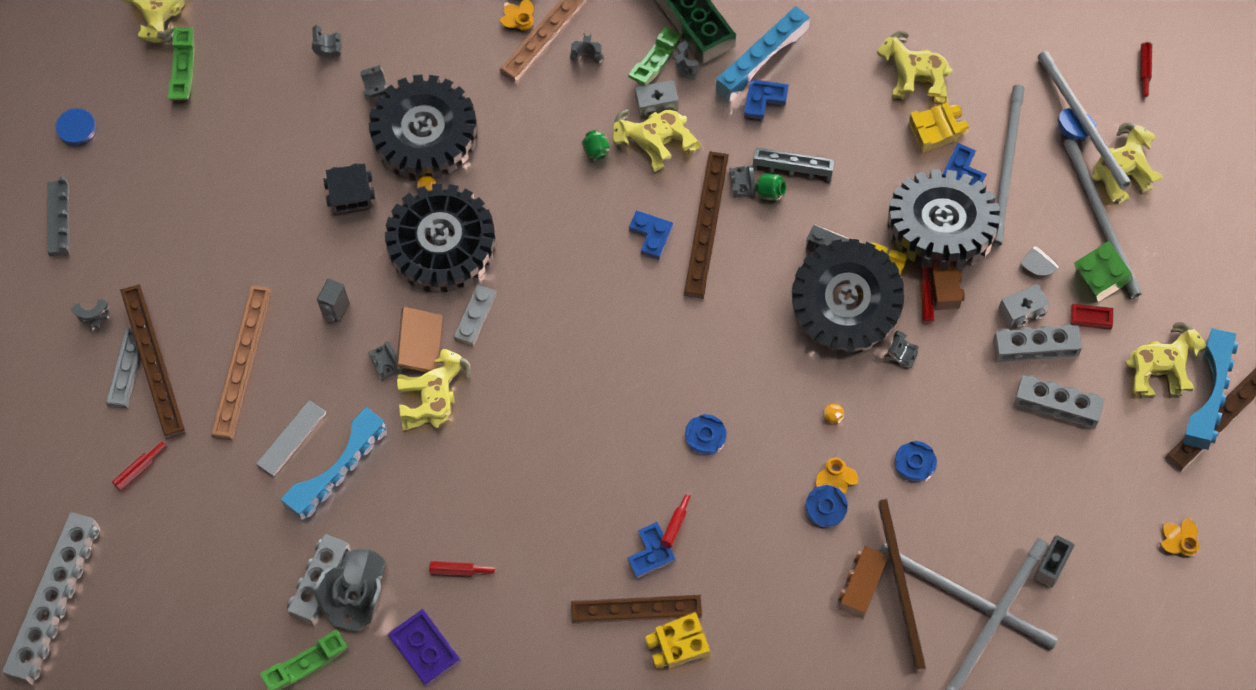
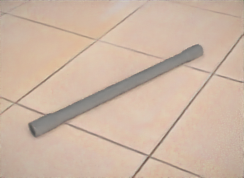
(1016, 102)
(1075, 154)
(1117, 172)
(1033, 557)
(1038, 634)

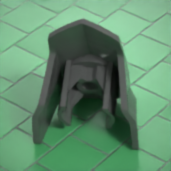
(357, 577)

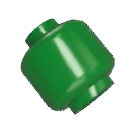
(595, 145)
(771, 187)

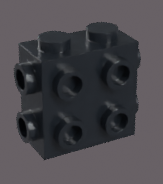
(349, 188)

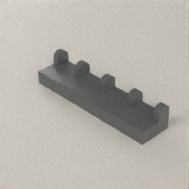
(793, 162)
(58, 218)

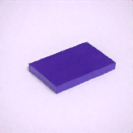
(424, 647)

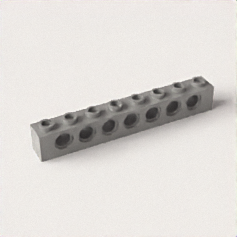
(49, 586)

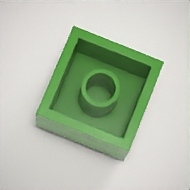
(1103, 271)

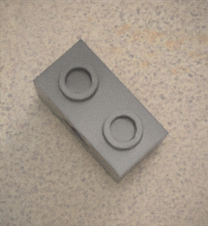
(656, 98)
(1030, 298)

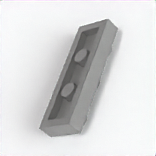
(475, 315)

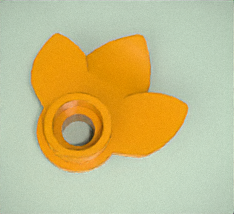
(516, 14)
(839, 479)
(1177, 536)

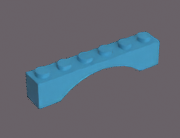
(784, 32)
(1201, 424)
(306, 495)

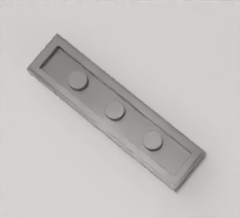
(125, 372)
(291, 438)

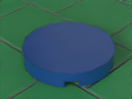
(75, 126)
(1071, 127)
(705, 434)
(915, 461)
(826, 506)

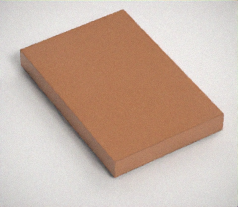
(419, 339)

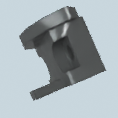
(325, 44)
(586, 47)
(684, 66)
(374, 82)
(743, 181)
(99, 312)
(902, 351)
(385, 361)

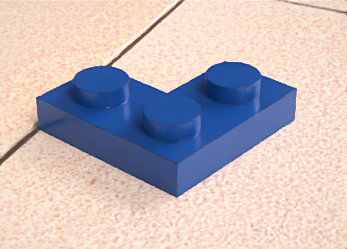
(761, 93)
(960, 162)
(656, 232)
(654, 555)

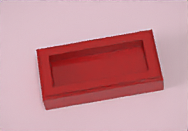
(1091, 316)

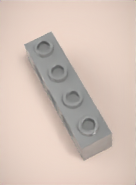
(1007, 351)
(1048, 405)
(310, 611)

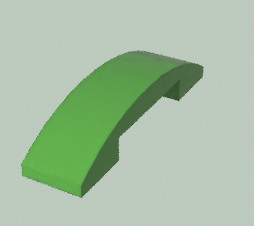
(657, 57)
(183, 64)
(305, 663)

